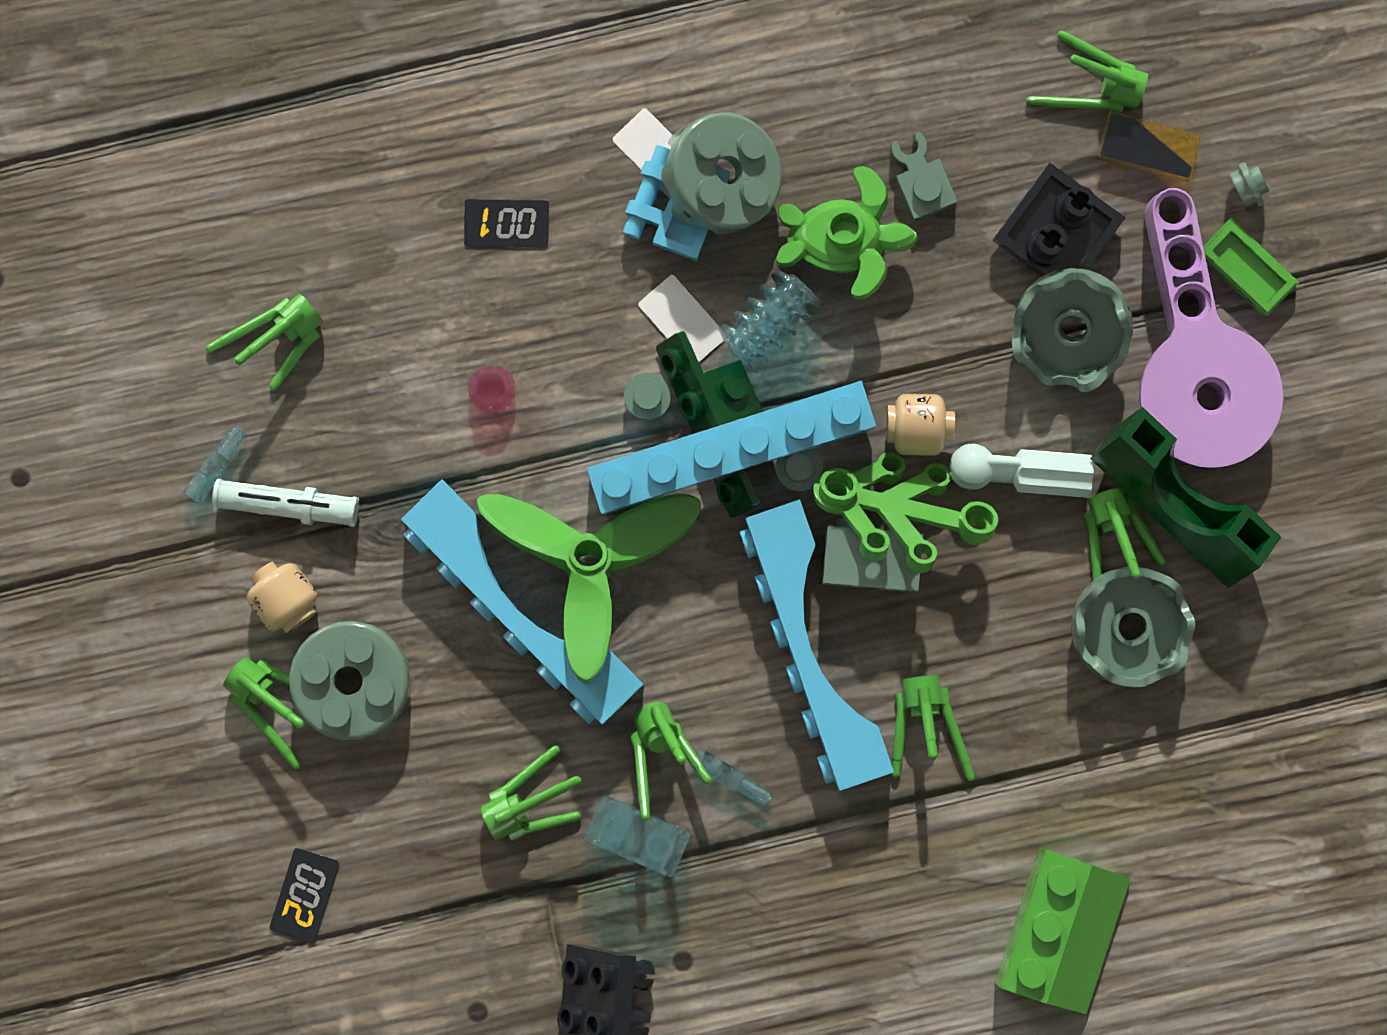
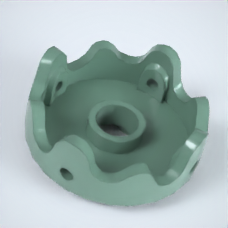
(693, 180)
(1066, 359)
(1165, 632)
(383, 689)

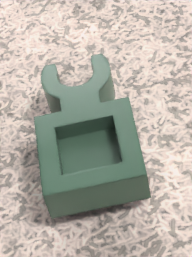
(924, 184)

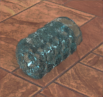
(768, 318)

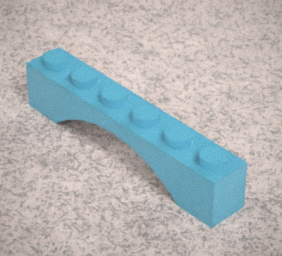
(731, 447)
(453, 534)
(849, 741)

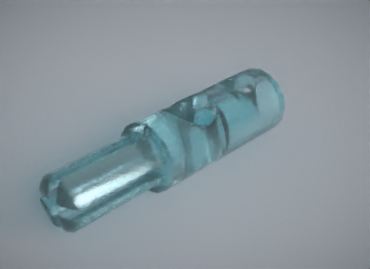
(202, 482)
(733, 778)

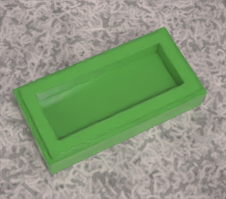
(1248, 268)

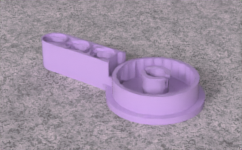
(1205, 353)

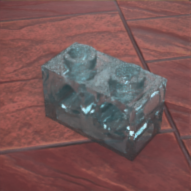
(649, 843)

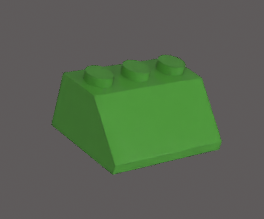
(1062, 931)

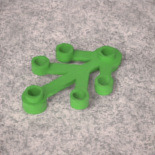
(898, 507)

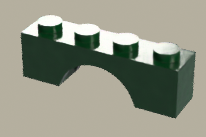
(1223, 537)

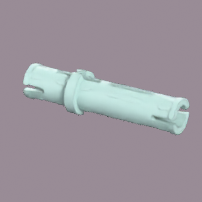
(303, 505)

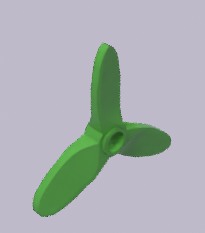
(618, 545)

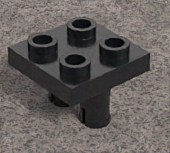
(1058, 225)
(600, 992)

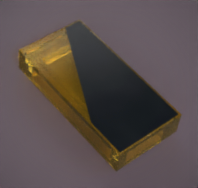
(1149, 146)

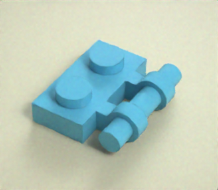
(671, 234)

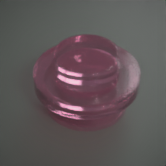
(492, 389)

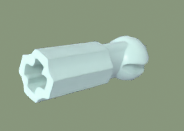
(1029, 471)

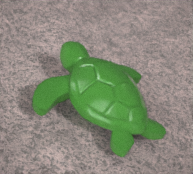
(846, 235)

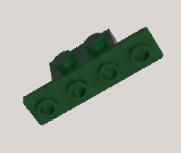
(711, 401)

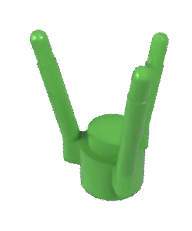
(1121, 81)
(292, 318)
(1112, 513)
(251, 684)
(923, 698)
(660, 733)
(506, 814)

